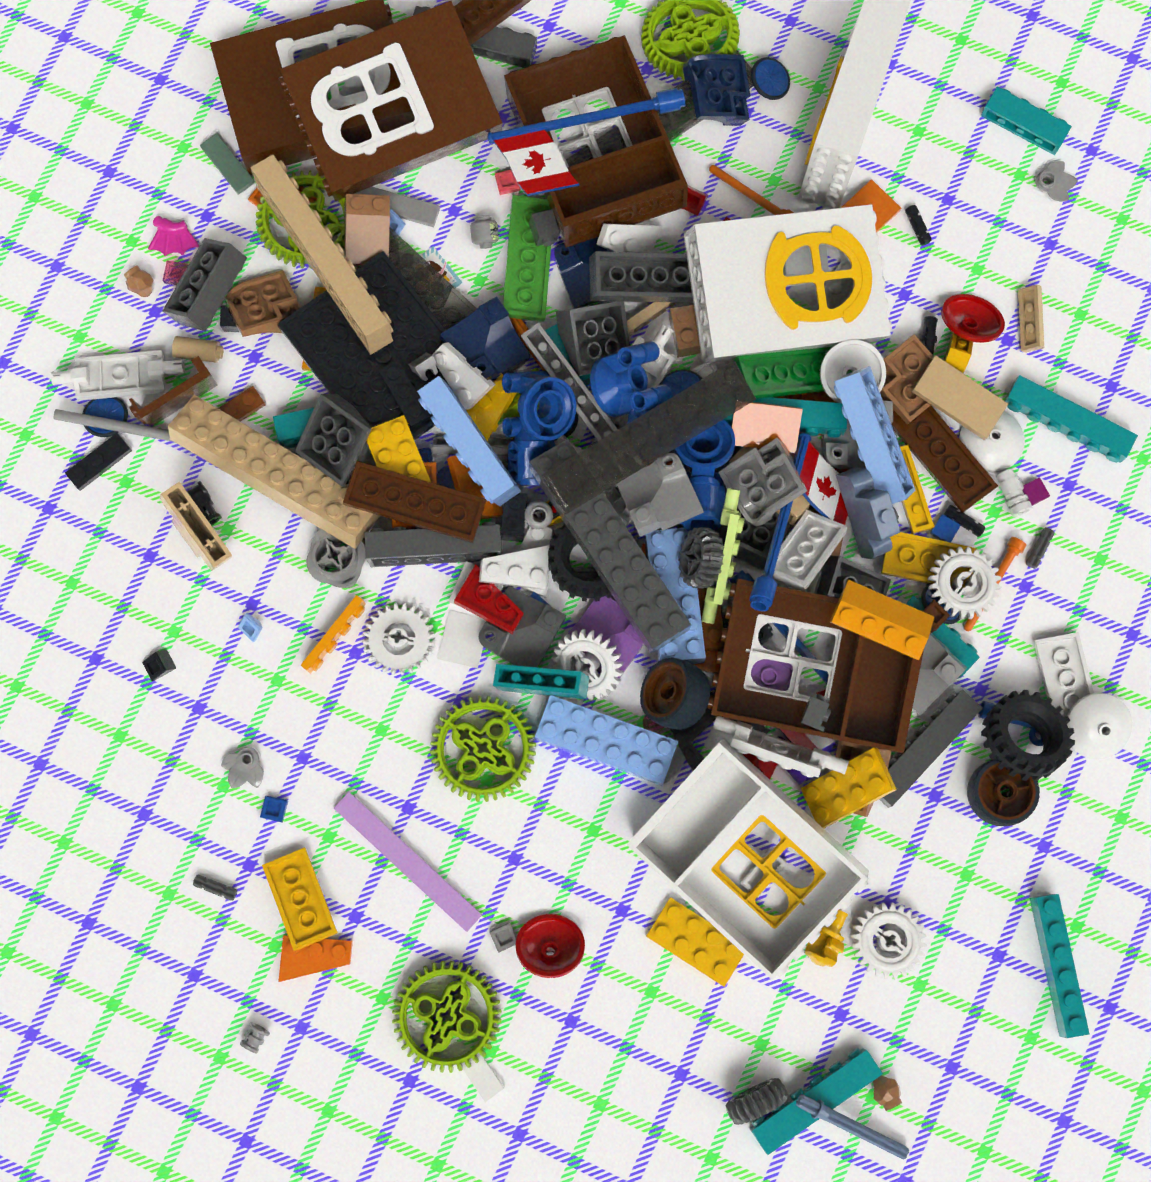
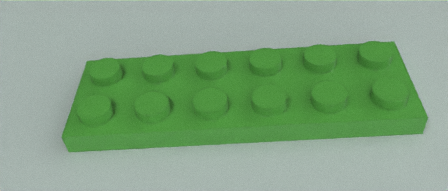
(526, 263)

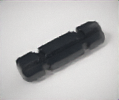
(918, 225)
(964, 520)

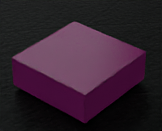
(1036, 491)

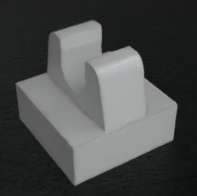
(422, 364)

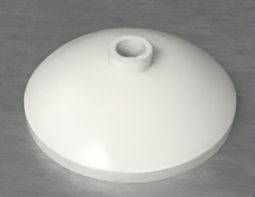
(852, 356)
(1000, 453)
(1088, 719)

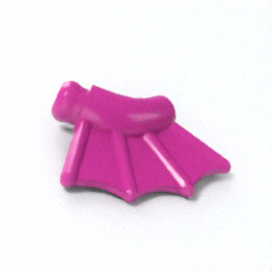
(172, 237)

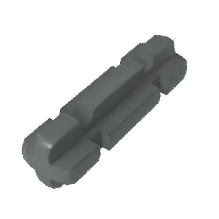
(1040, 548)
(215, 887)

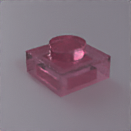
(174, 272)

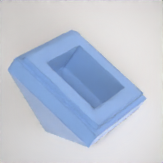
(396, 222)
(250, 627)

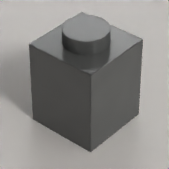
(544, 228)

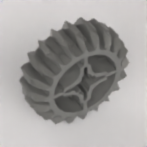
(701, 557)
(757, 1101)

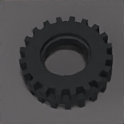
(565, 575)
(1046, 721)

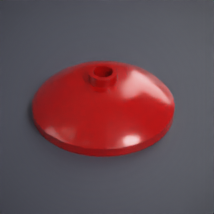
(972, 318)
(550, 934)

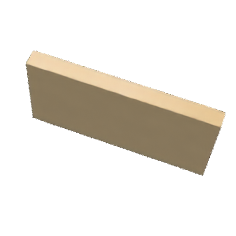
(960, 397)

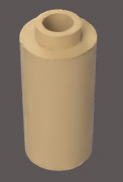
(192, 347)

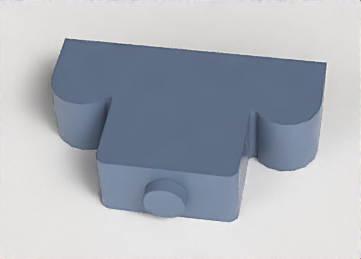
(868, 512)

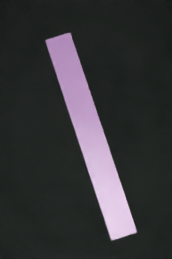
(408, 861)

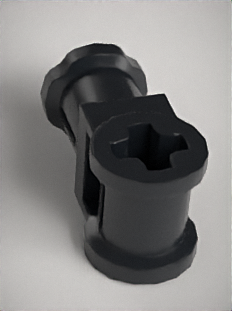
(203, 501)

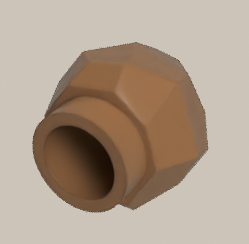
(139, 281)
(887, 1092)

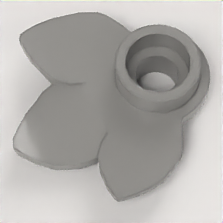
(1058, 181)
(243, 771)

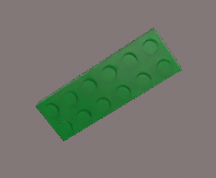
(783, 372)

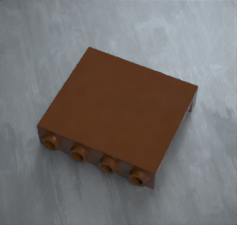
(176, 397)

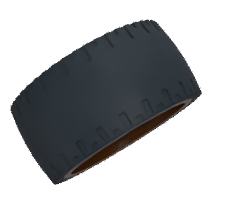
(675, 693)
(988, 802)

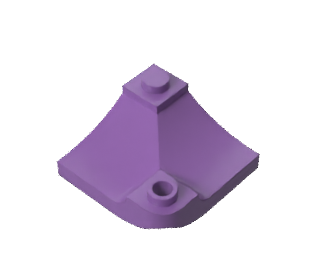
(608, 618)

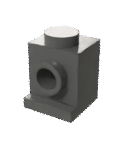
(816, 712)

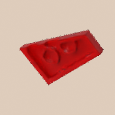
(488, 602)

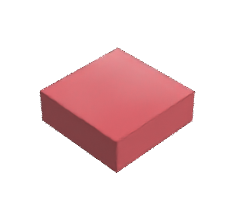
(506, 182)

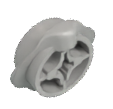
(347, 576)

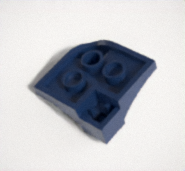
(719, 87)
(575, 270)
(488, 340)

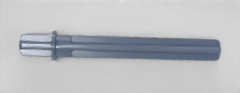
(821, 1111)

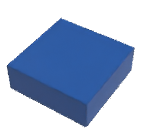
(945, 529)
(274, 809)

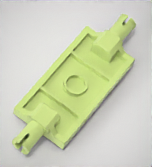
(731, 518)

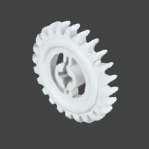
(952, 598)
(420, 641)
(597, 654)
(870, 927)

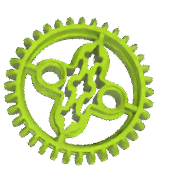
(687, 32)
(296, 256)
(465, 757)
(426, 1017)

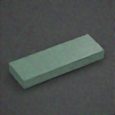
(227, 164)

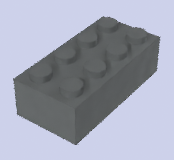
(205, 284)

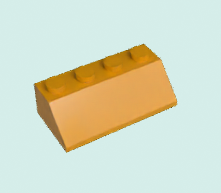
(882, 619)

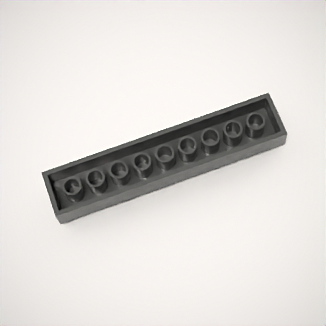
(618, 560)

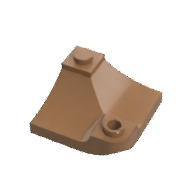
(261, 303)
(903, 371)

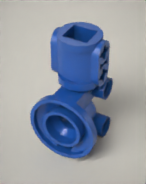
(622, 383)
(535, 428)
(703, 455)

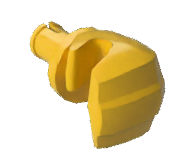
(829, 943)

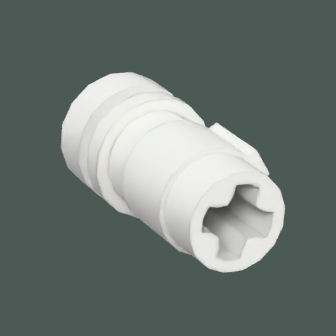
(1012, 491)

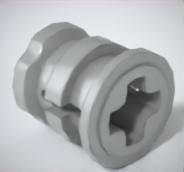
(254, 1037)

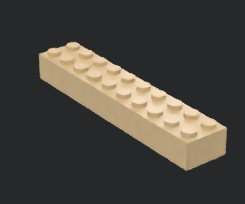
(322, 254)
(269, 469)

